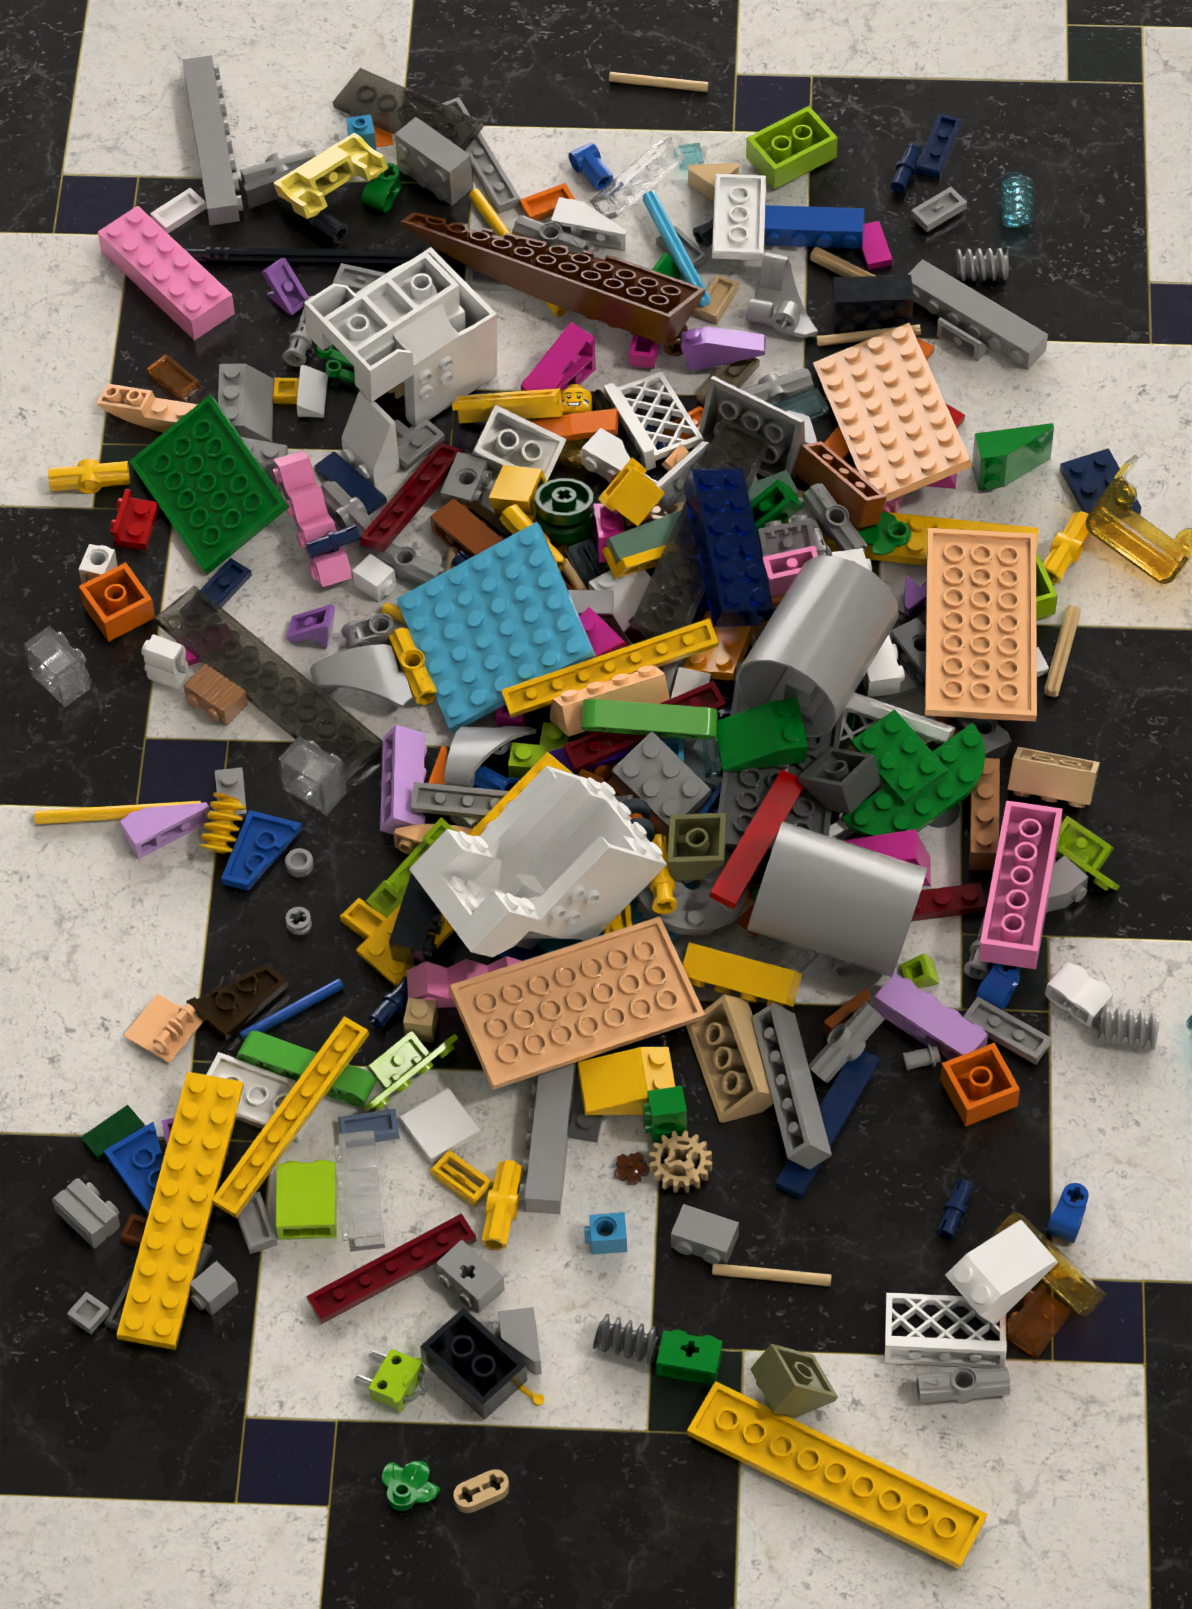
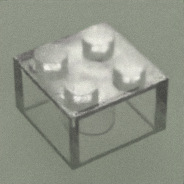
(57, 665)
(313, 775)

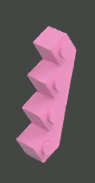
(310, 516)
(433, 981)

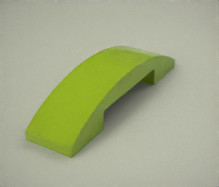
(391, 891)

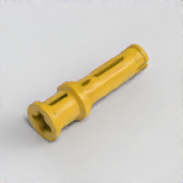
(663, 884)

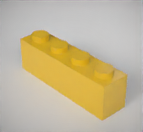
(741, 974)

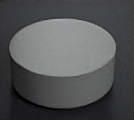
(299, 862)

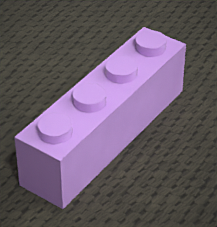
(401, 766)
(928, 1019)

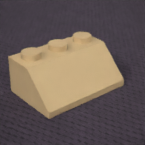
(1053, 777)

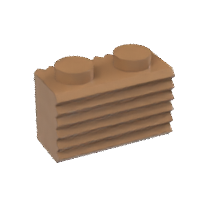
(215, 695)

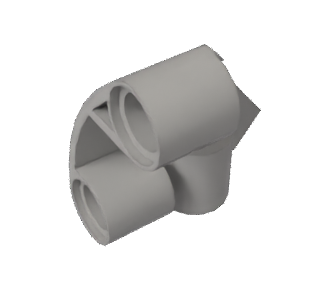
(778, 299)
(365, 670)
(473, 746)

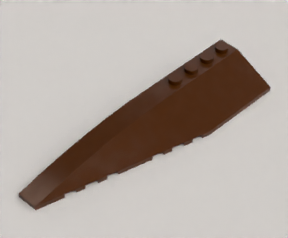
(598, 288)

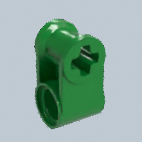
(382, 190)

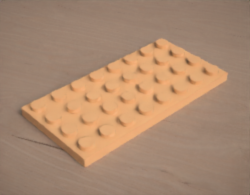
(892, 413)
(981, 625)
(576, 1002)

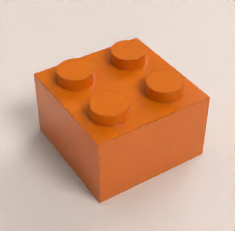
(117, 601)
(980, 1084)

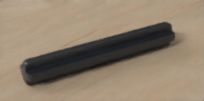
(601, 403)

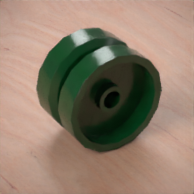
(564, 510)

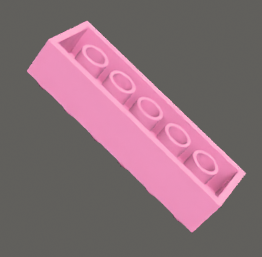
(166, 272)
(1020, 885)

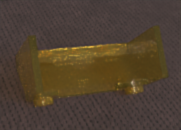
(1134, 536)

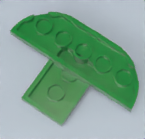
(917, 781)

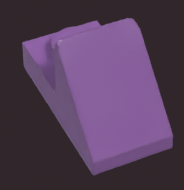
(285, 287)
(914, 598)
(312, 624)

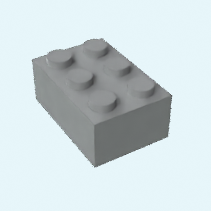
(433, 161)
(662, 779)

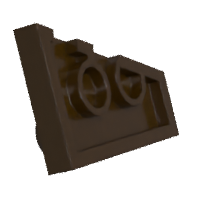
(237, 1003)

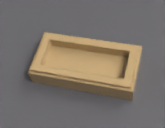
(722, 293)

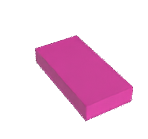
(875, 248)

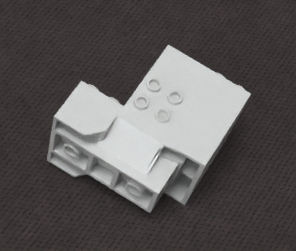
(411, 328)
(544, 869)

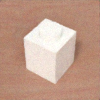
(374, 578)

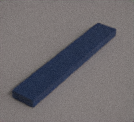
(835, 1112)

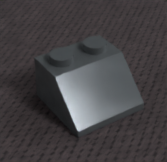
(841, 779)

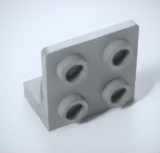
(785, 537)

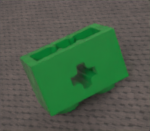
(674, 1359)

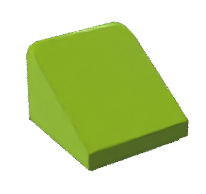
(920, 971)

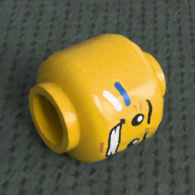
(576, 400)

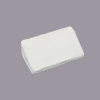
(311, 392)

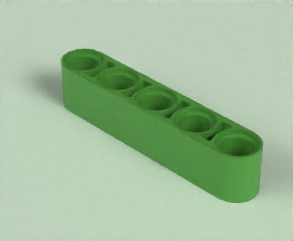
(643, 718)
(292, 1060)

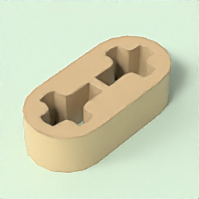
(481, 1490)

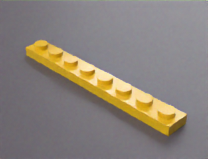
(654, 651)
(290, 1117)

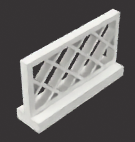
(636, 424)
(876, 710)
(944, 1349)

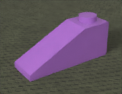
(717, 346)

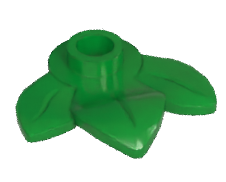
(883, 535)
(409, 1481)

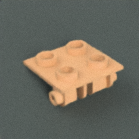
(164, 1027)

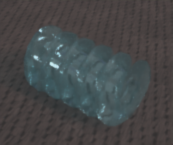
(1017, 200)

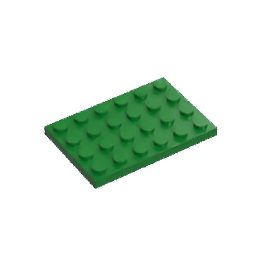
(209, 484)

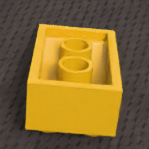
(621, 1080)

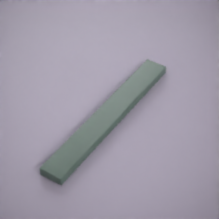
(658, 531)

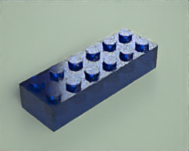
(728, 547)

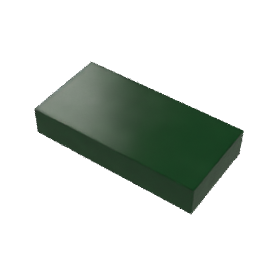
(111, 1131)

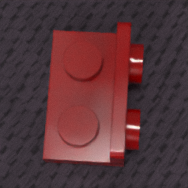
(134, 521)

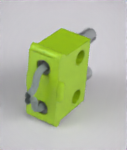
(395, 1379)

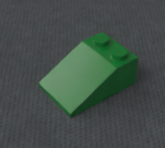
(1010, 454)
(762, 737)

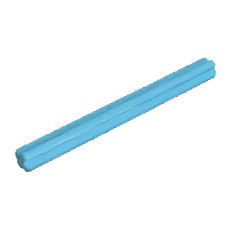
(674, 243)

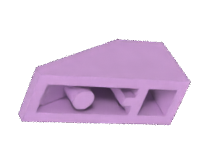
(161, 825)

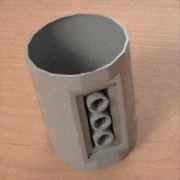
(820, 641)
(837, 899)

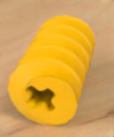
(221, 824)

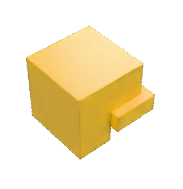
(518, 487)
(632, 493)

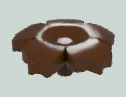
(631, 1168)

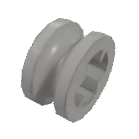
(294, 915)

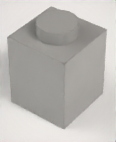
(213, 1288)

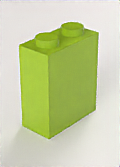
(306, 1200)

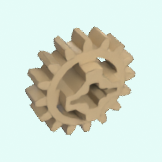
(680, 1161)

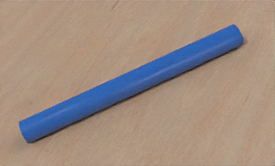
(294, 1008)

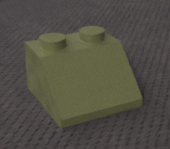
(696, 845)
(792, 1381)

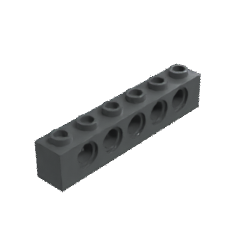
(912, 637)

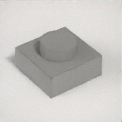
(88, 1313)

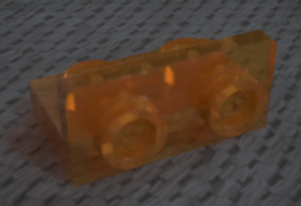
(1036, 1321)

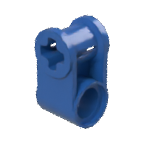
(999, 985)
(1068, 1216)

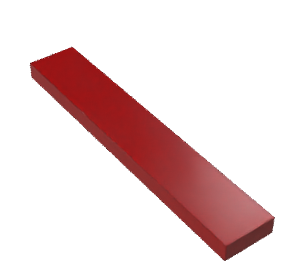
(757, 840)

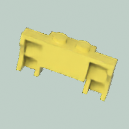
(326, 172)

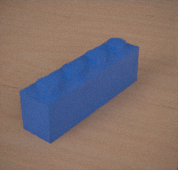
(814, 226)

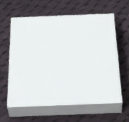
(440, 1125)

